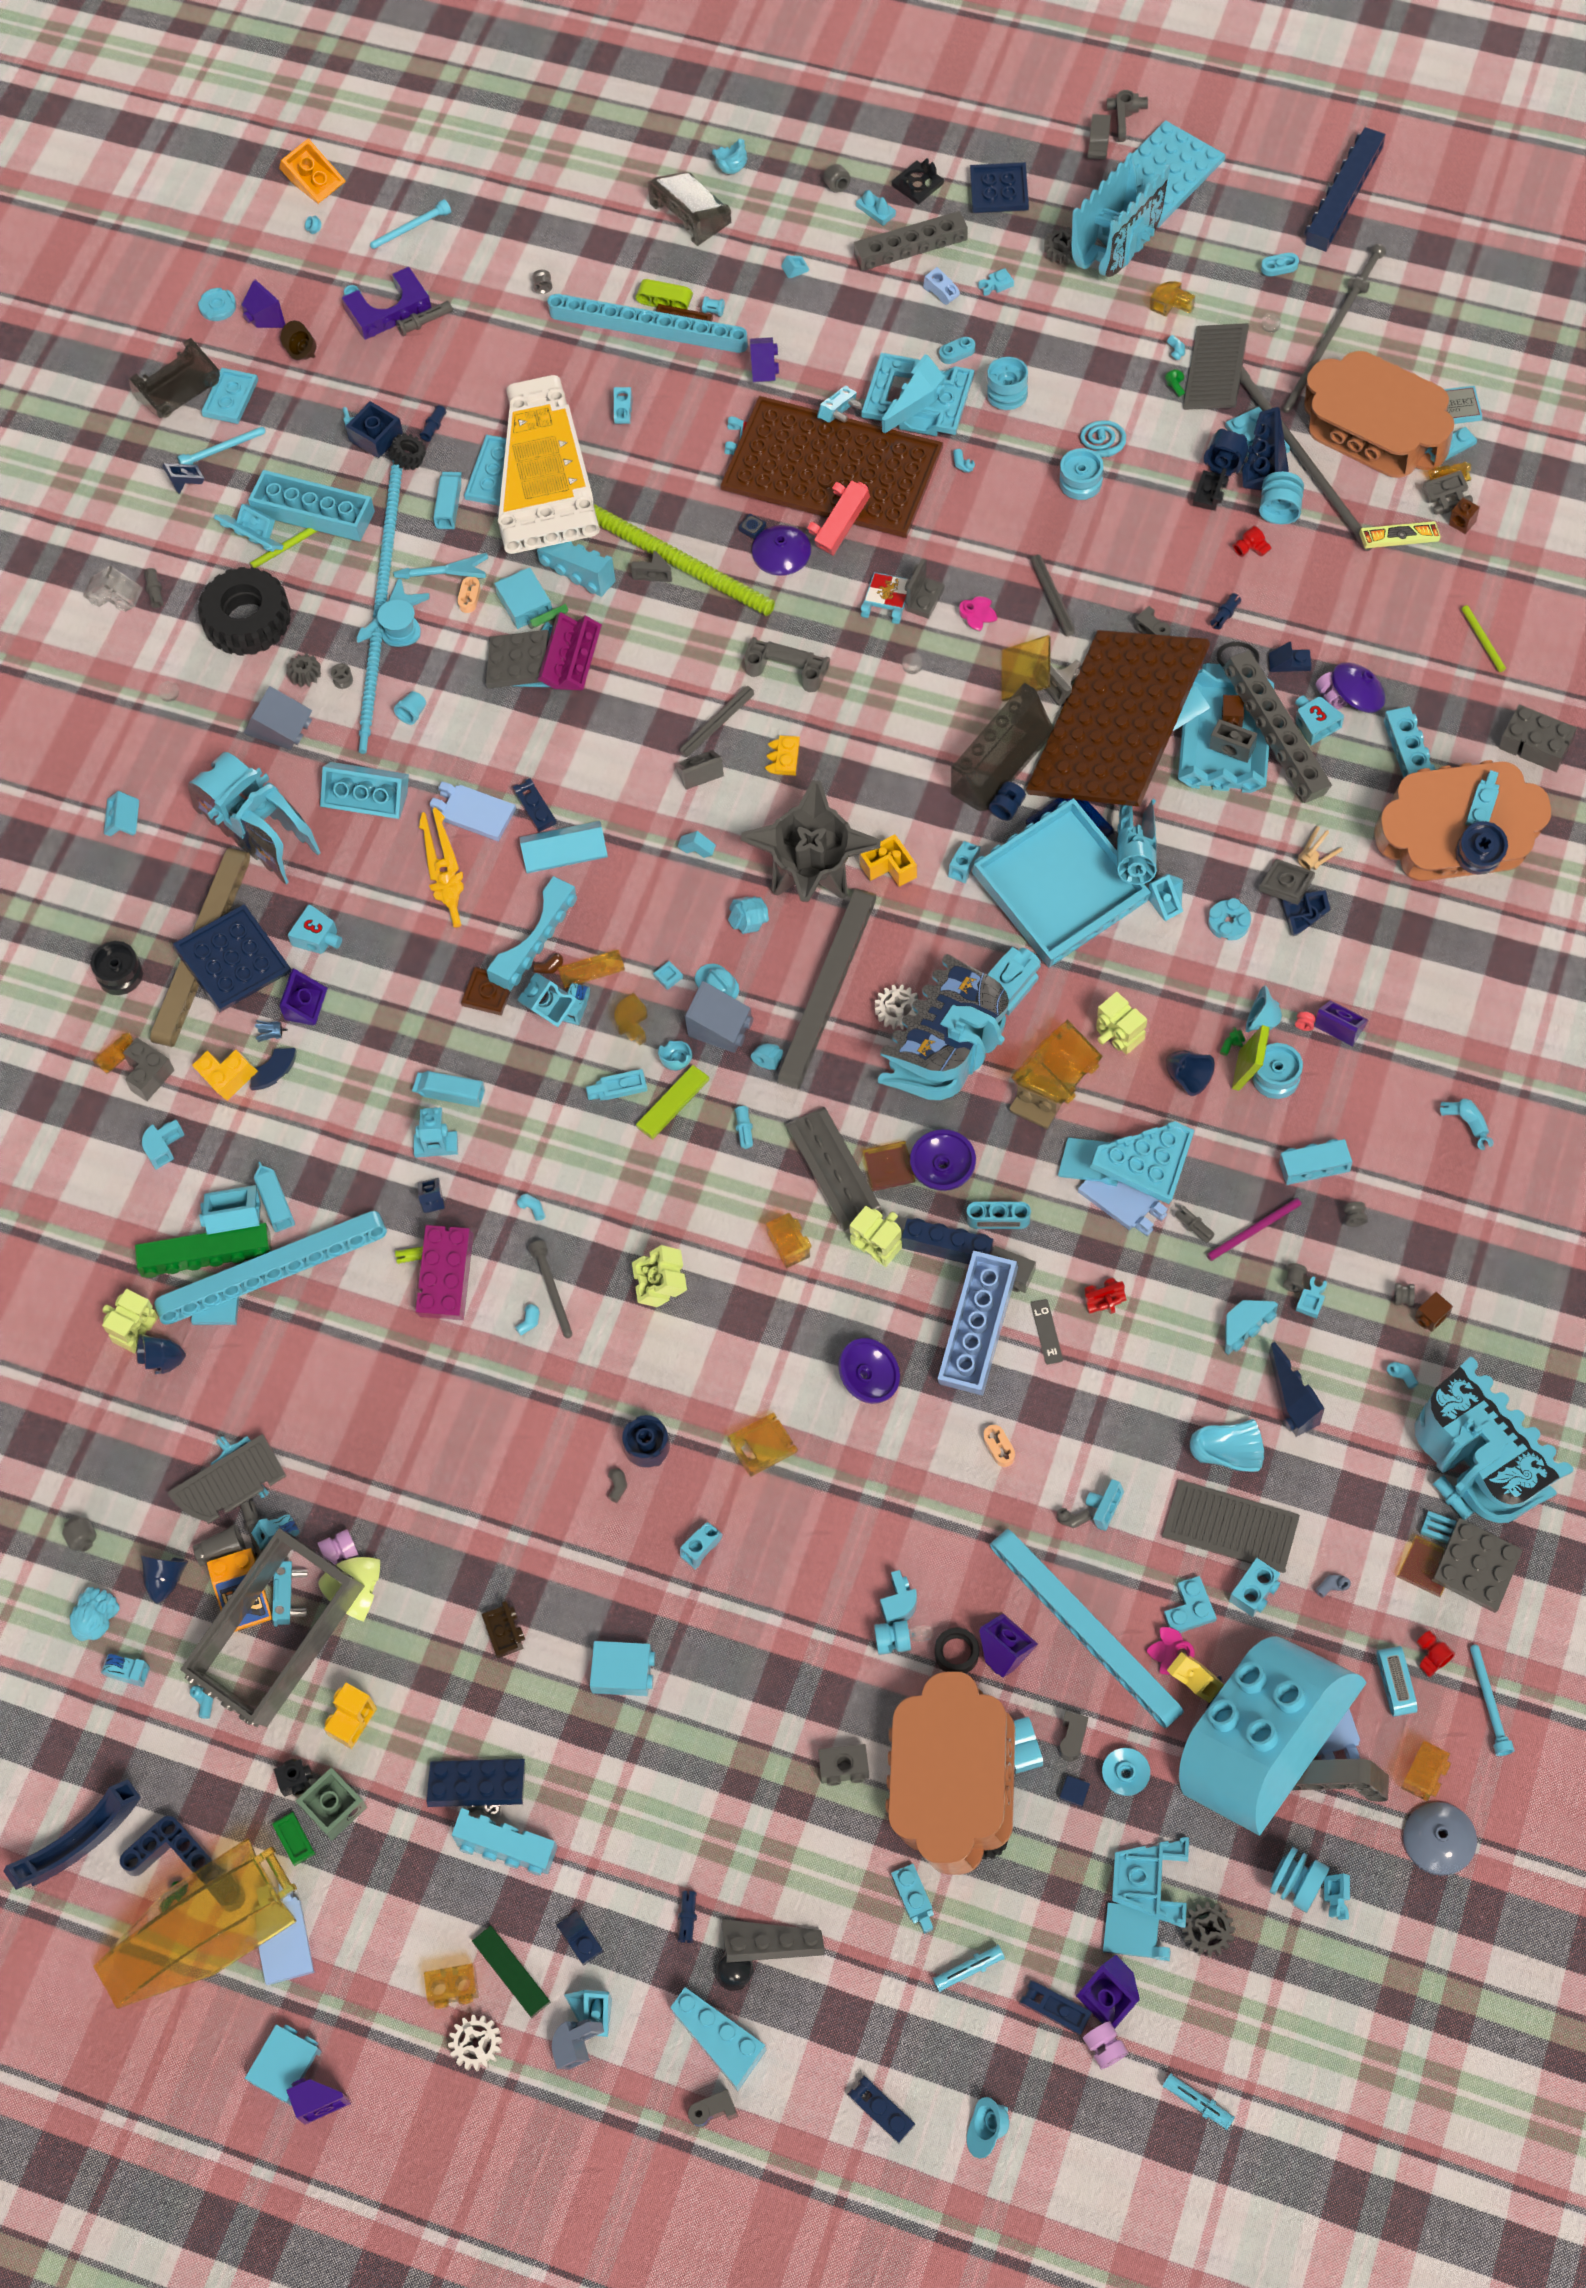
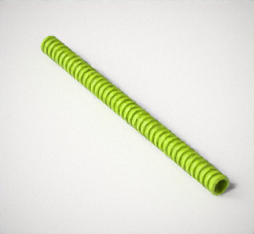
(684, 562)

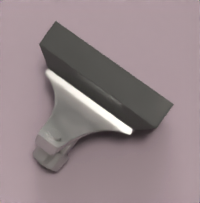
(1061, 680)

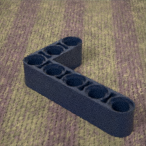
(164, 1843)

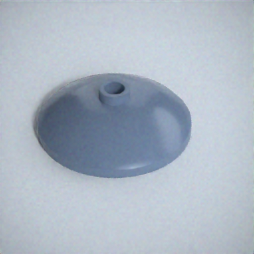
(1432, 1852)

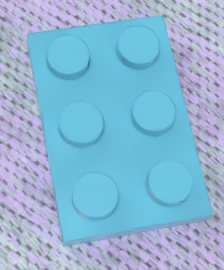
(230, 396)
(1246, 424)

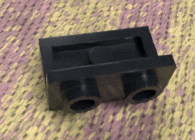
(1210, 489)

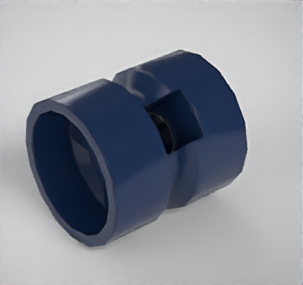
(1007, 801)

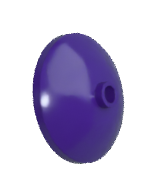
(782, 557)
(1358, 687)
(947, 1149)
(877, 1367)

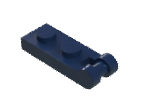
(534, 805)
(1056, 2008)
(881, 2110)

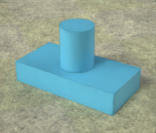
(1106, 1504)

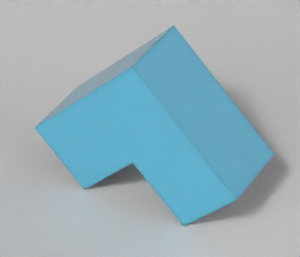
(698, 843)

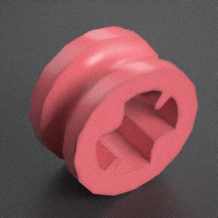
(1305, 1021)

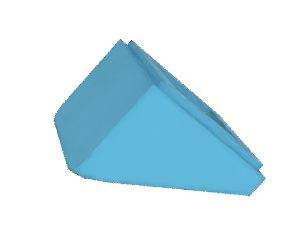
(794, 266)

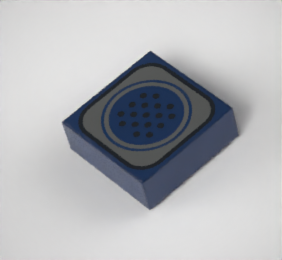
(752, 526)

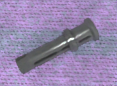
(416, 321)

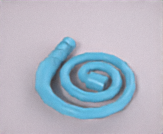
(1107, 452)

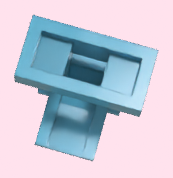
(433, 1130)

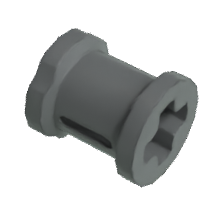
(1294, 1278)

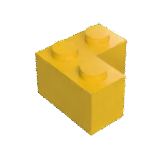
(890, 858)
(227, 1076)
(351, 1716)

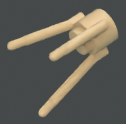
(1309, 857)

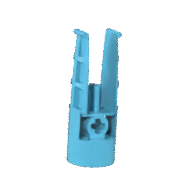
(1136, 846)

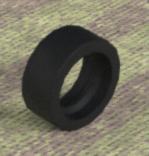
(954, 1633)

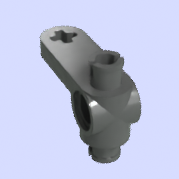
(1125, 105)

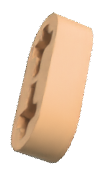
(473, 595)
(1003, 1443)

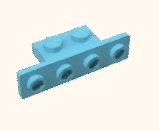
(253, 525)

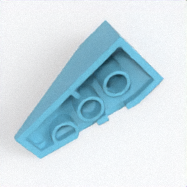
(919, 393)

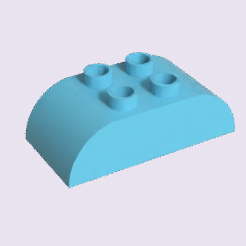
(1264, 1731)

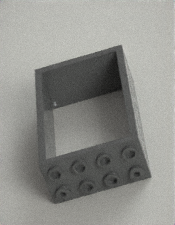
(238, 1607)

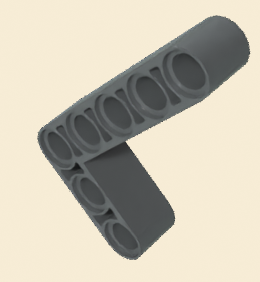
(1346, 1774)

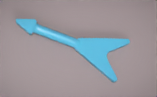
(462, 568)
(398, 593)

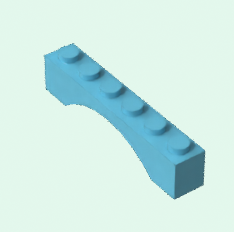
(510, 965)

